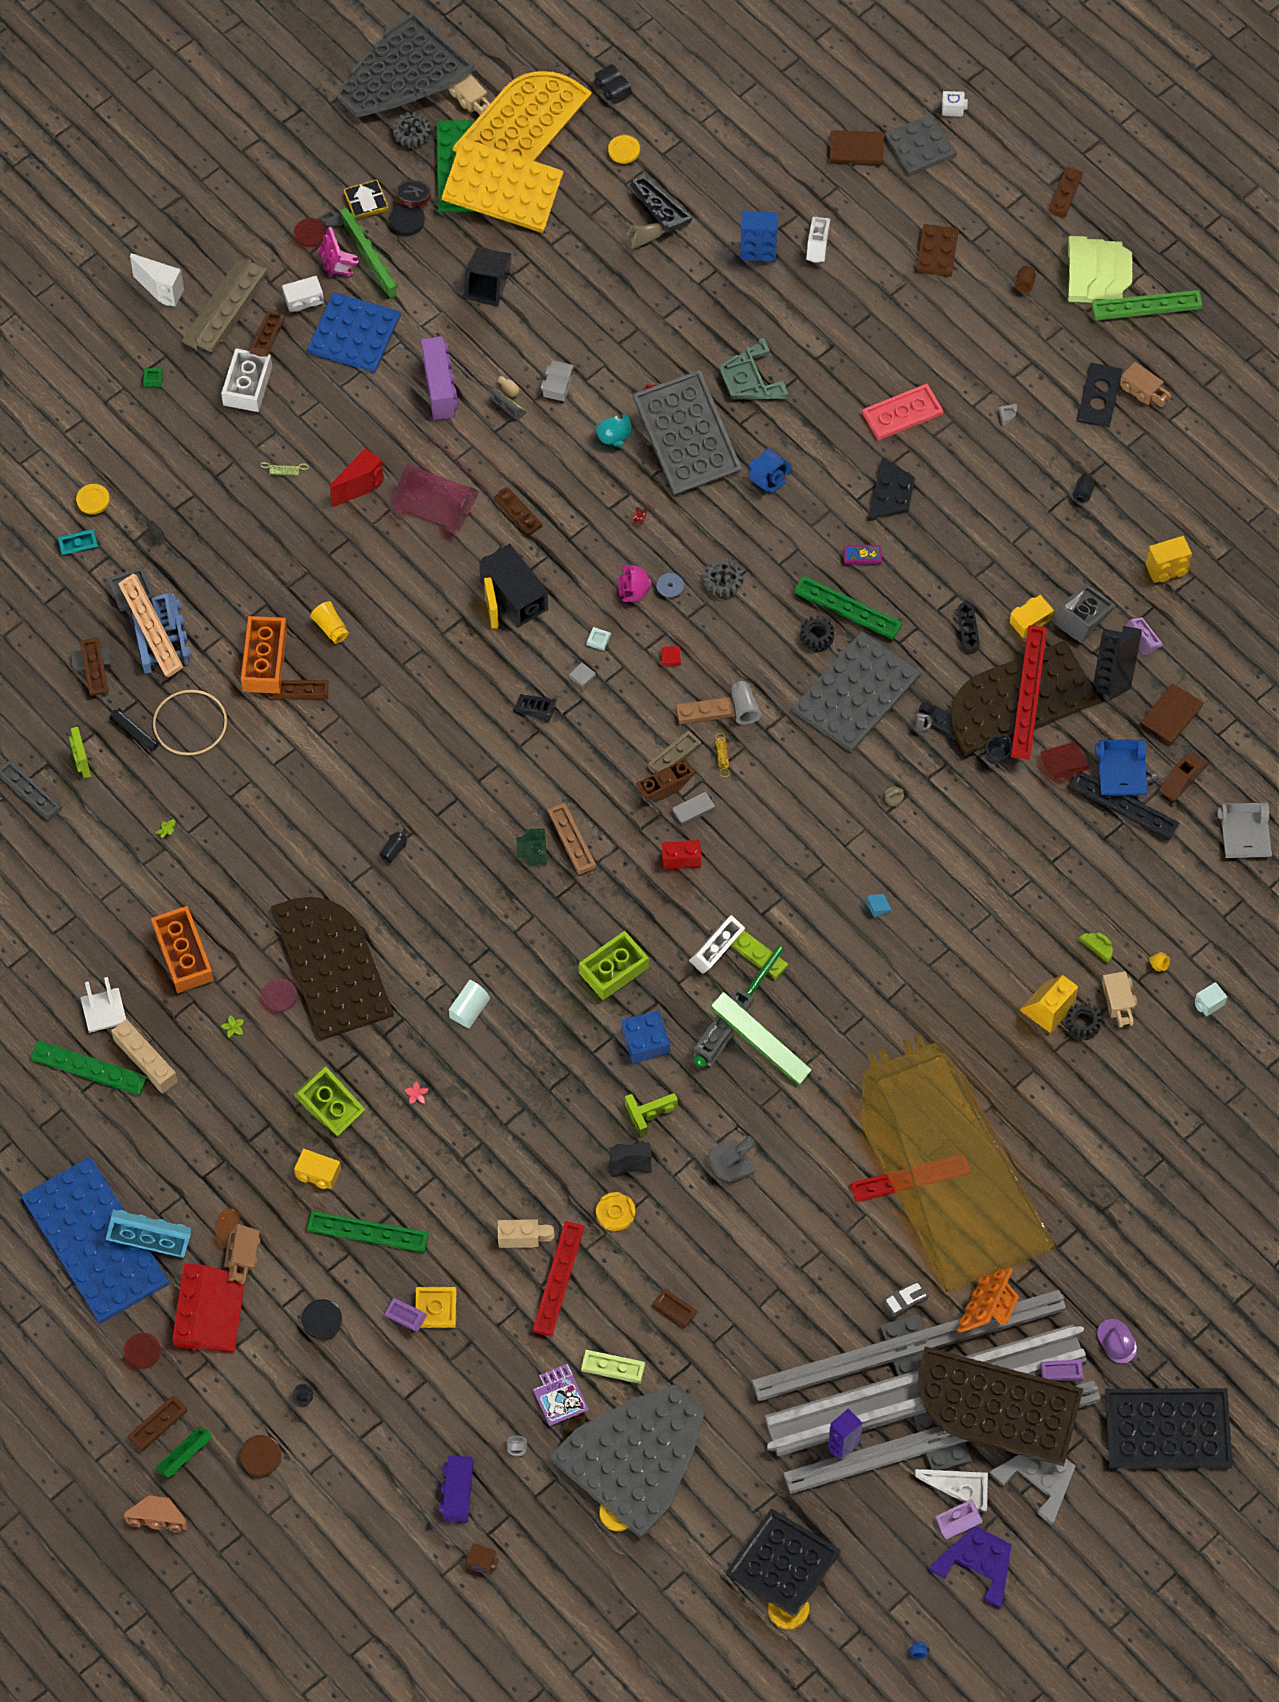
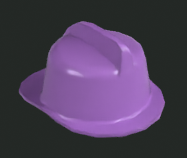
(1117, 1341)

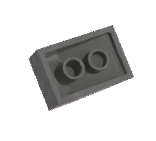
(1082, 613)

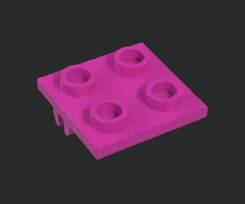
(332, 255)

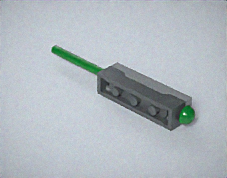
(720, 1031)

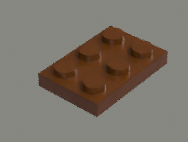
(937, 250)

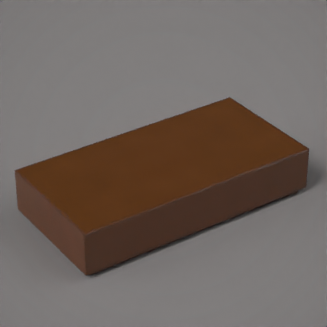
(674, 1308)

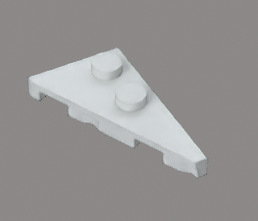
(959, 1485)

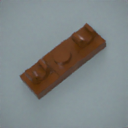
(517, 511)

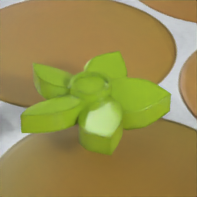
(167, 827)
(233, 1026)

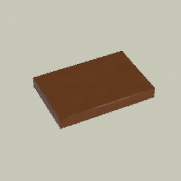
(856, 147)
(1171, 714)

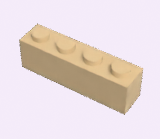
(144, 1056)

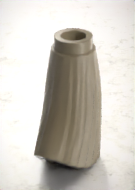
(640, 235)

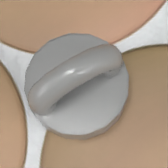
(517, 1443)

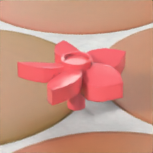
(416, 1093)

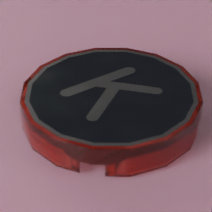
(413, 193)

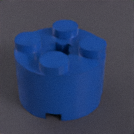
(769, 471)

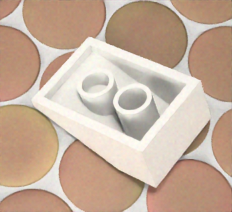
(159, 279)

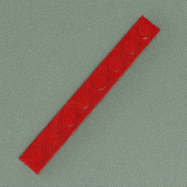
(1029, 692)

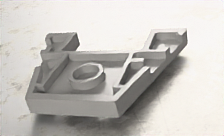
(1046, 1476)

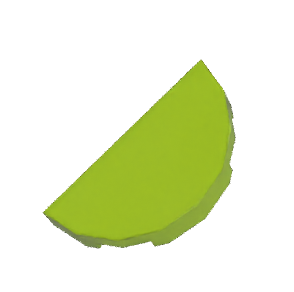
(1098, 944)

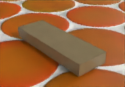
(675, 752)

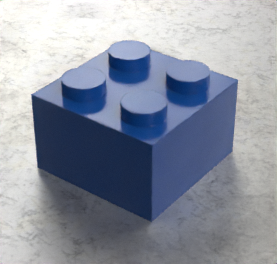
(645, 1036)

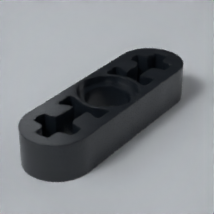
(971, 620)

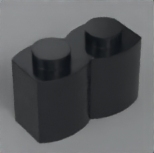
(612, 84)

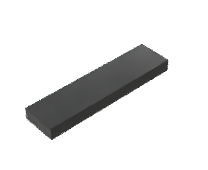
(29, 790)

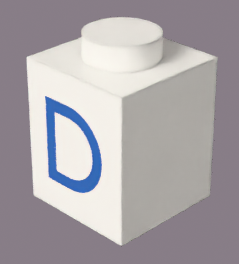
(953, 104)

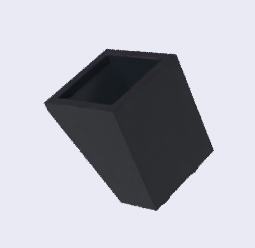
(487, 275)

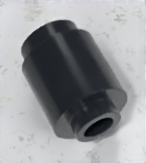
(1083, 489)

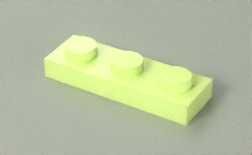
(613, 1366)

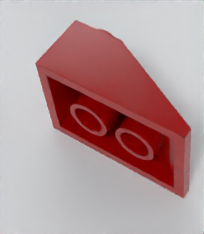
(358, 478)

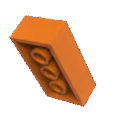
(264, 654)
(182, 949)

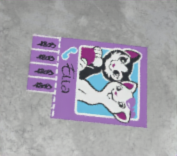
(560, 1395)

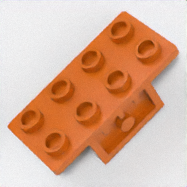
(991, 1298)

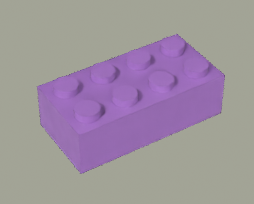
(439, 377)

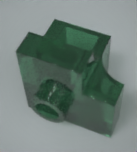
(532, 847)

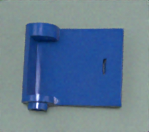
(1122, 767)

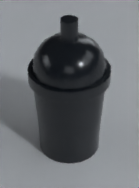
(394, 845)

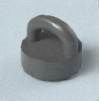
(919, 722)

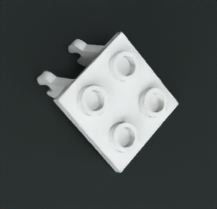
(103, 1009)

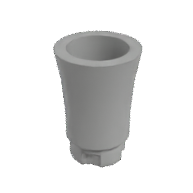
(745, 704)

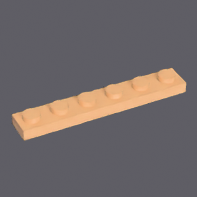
(150, 625)

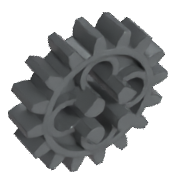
(421, 126)
(715, 583)

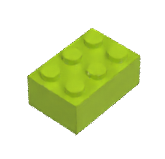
(613, 965)

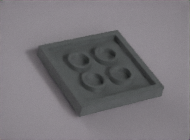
(920, 145)

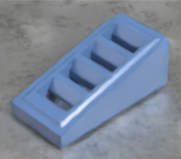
(169, 600)

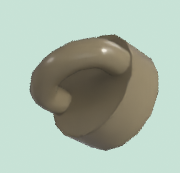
(894, 796)

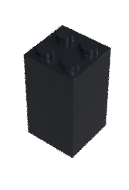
(514, 585)

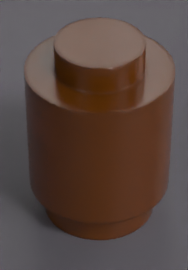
(1025, 279)

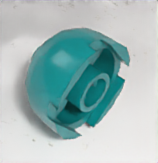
(614, 430)

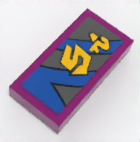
(862, 554)

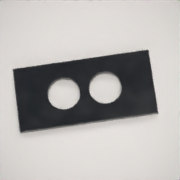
(1100, 416)

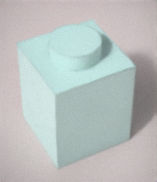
(1210, 999)

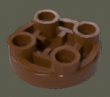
(260, 1455)

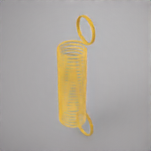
(720, 751)

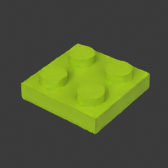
(79, 752)

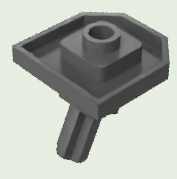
(730, 1161)

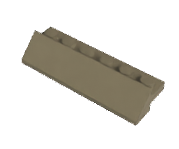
(225, 305)

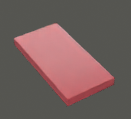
(902, 412)

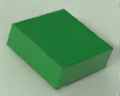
(153, 377)

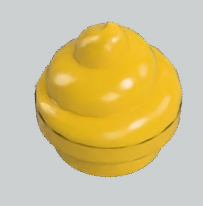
(1160, 961)

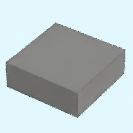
(582, 675)

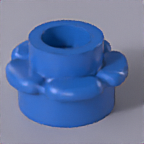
(919, 1650)

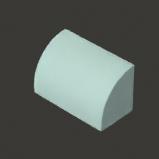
(469, 1004)

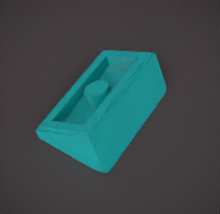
(77, 541)

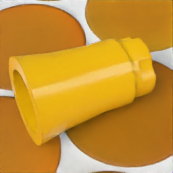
(330, 622)

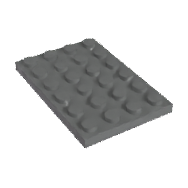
(687, 432)
(856, 691)

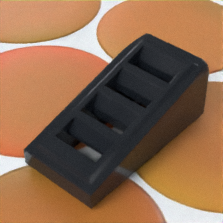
(543, 702)

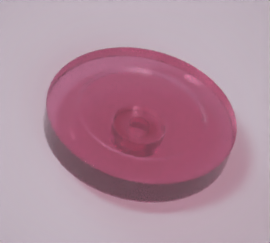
(279, 995)

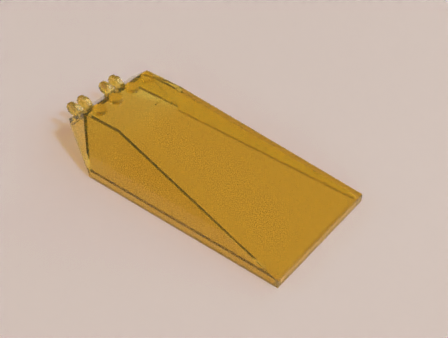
(948, 1166)

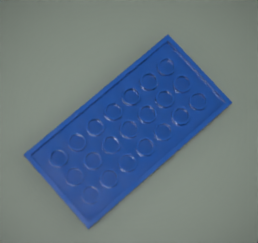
(75, 1219)

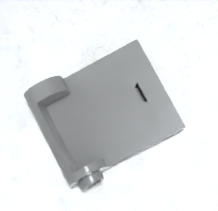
(1245, 829)

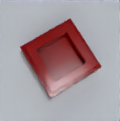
(671, 656)

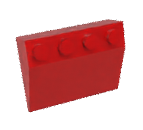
(207, 1309)

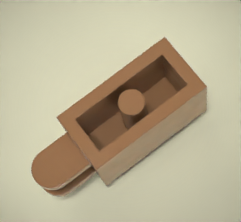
(1144, 385)
(241, 1252)

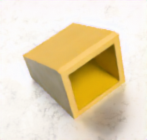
(1051, 1002)

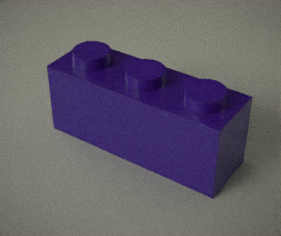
(844, 1434)
(457, 1488)

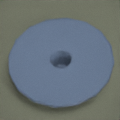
(670, 585)

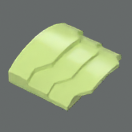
(1097, 269)

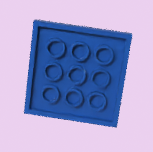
(354, 332)

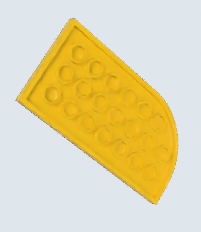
(528, 114)

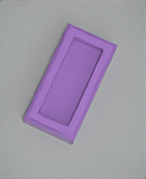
(405, 1314)
(1062, 1370)

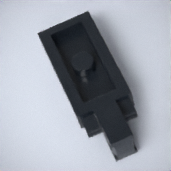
(940, 719)

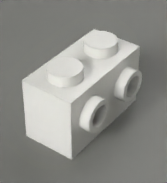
(303, 294)

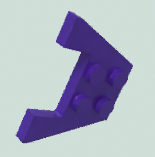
(982, 1554)

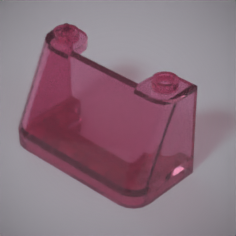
(433, 498)

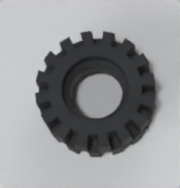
(820, 624)
(1087, 1011)

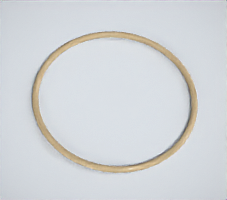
(190, 753)

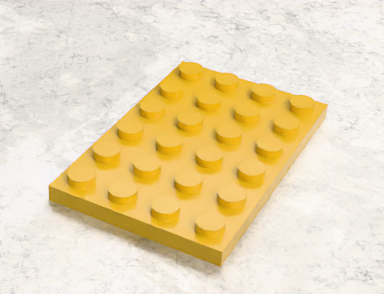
(502, 185)

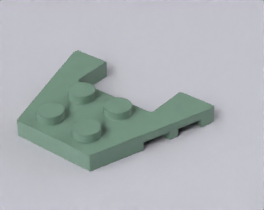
(743, 378)

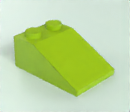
(329, 1101)

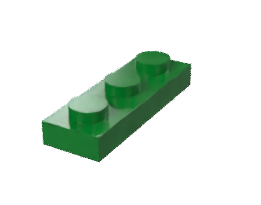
(184, 1452)

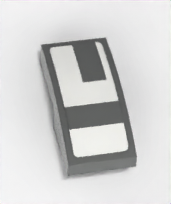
(905, 1298)

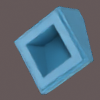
(878, 904)

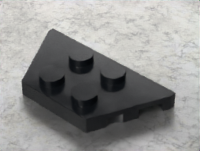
(892, 490)

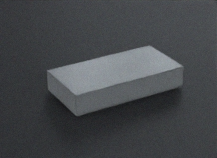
(693, 808)

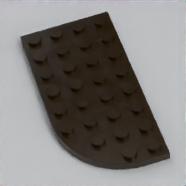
(990, 700)
(332, 965)
(998, 1405)

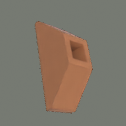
(157, 1514)

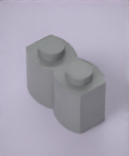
(558, 380)

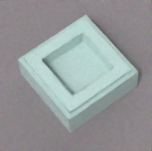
(598, 639)

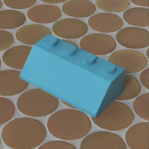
(148, 1233)

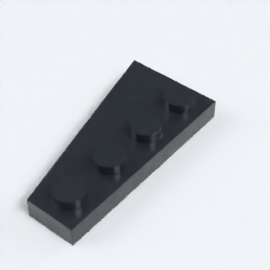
(662, 207)

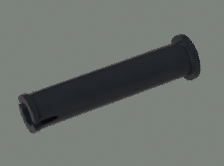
(134, 729)

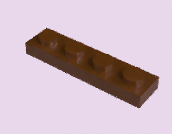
(267, 334)

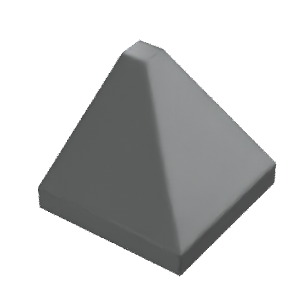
(331, 218)

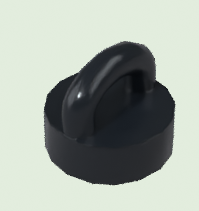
(303, 1394)

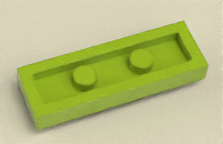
(758, 954)

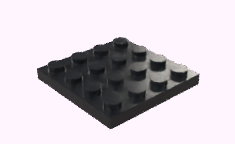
(783, 1562)

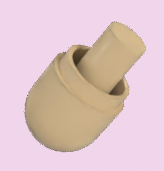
(509, 387)

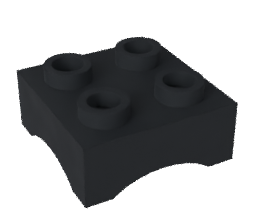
(630, 1158)

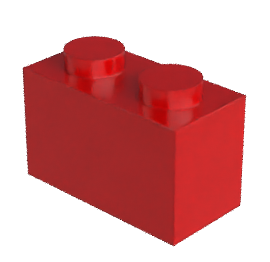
(681, 854)

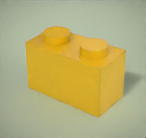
(1034, 612)
(317, 1169)

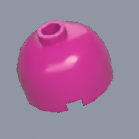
(633, 583)

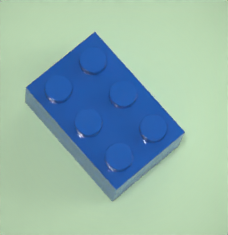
(759, 235)

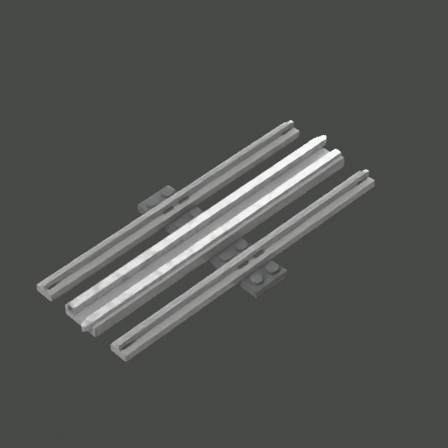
(899, 1396)

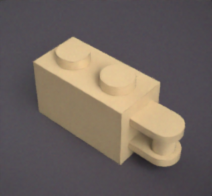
(470, 94)
(1119, 997)
(523, 1233)

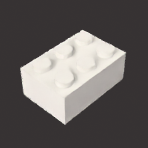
(246, 380)

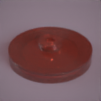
(309, 232)
(142, 1350)

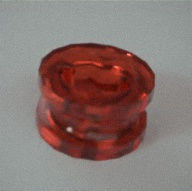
(639, 515)

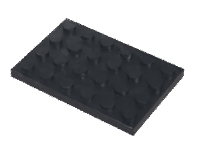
(1168, 1428)

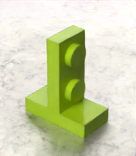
(649, 1111)

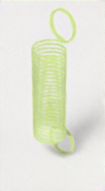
(272, 471)

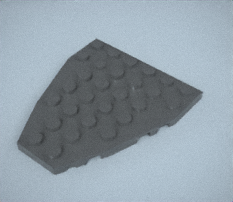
(403, 68)
(635, 1455)

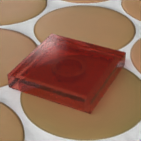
(1064, 760)

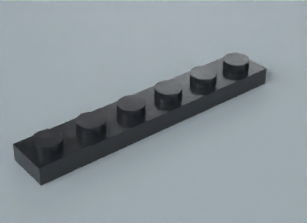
(1125, 806)

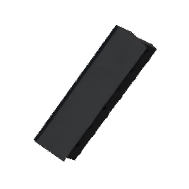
(1116, 661)

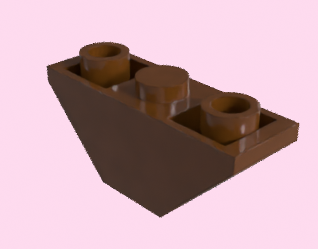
(1183, 775)
(666, 781)

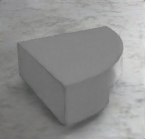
(1007, 413)

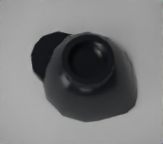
(998, 748)

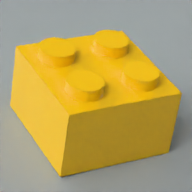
(1168, 559)

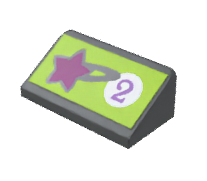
(507, 404)

